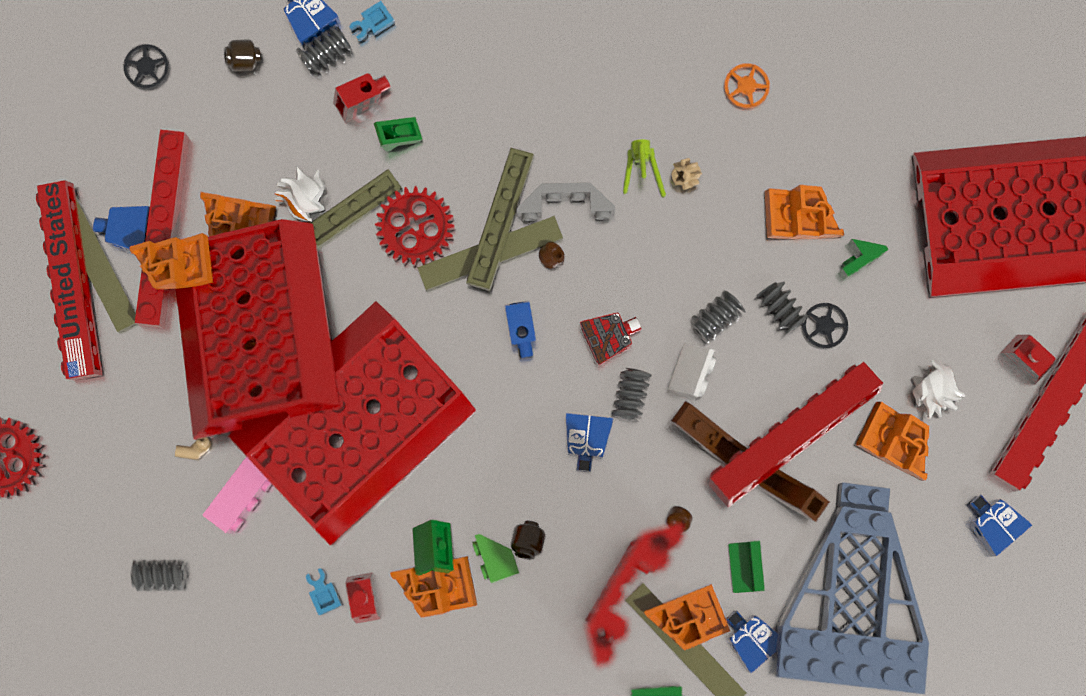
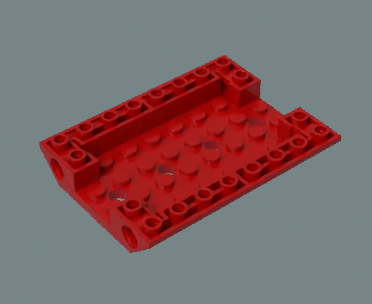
(1025, 246)
(283, 316)
(375, 447)
(644, 554)

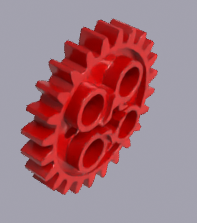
(404, 206)
(23, 449)

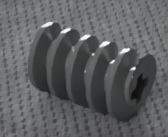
(323, 49)
(782, 306)
(716, 315)
(630, 395)
(158, 576)

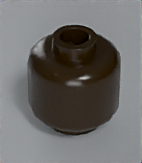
(241, 55)
(528, 540)

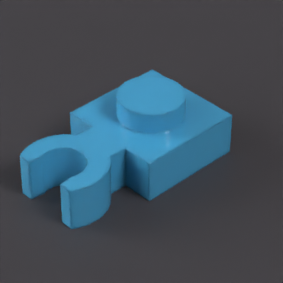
(375, 19)
(324, 596)

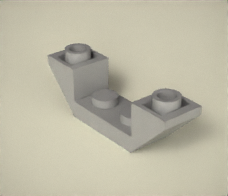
(599, 204)

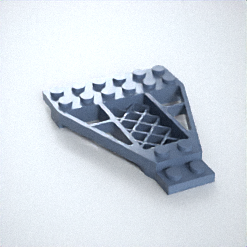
(848, 657)

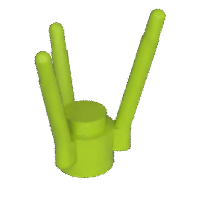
(641, 152)

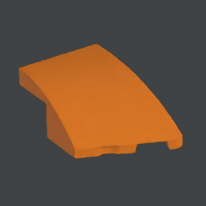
(231, 214)
(800, 214)
(175, 262)
(896, 439)
(438, 591)
(691, 618)

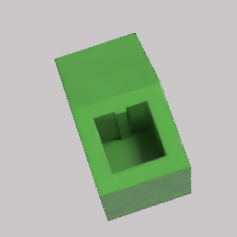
(498, 559)

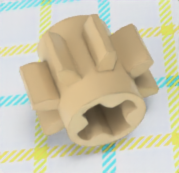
(686, 173)

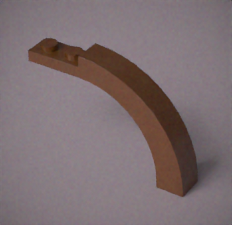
(723, 446)

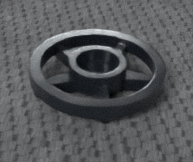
(146, 66)
(825, 325)

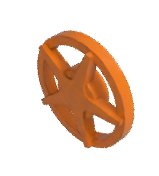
(746, 86)

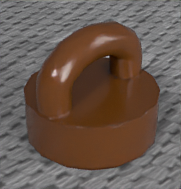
(551, 255)
(679, 515)

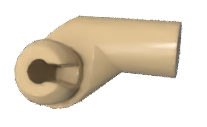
(194, 451)

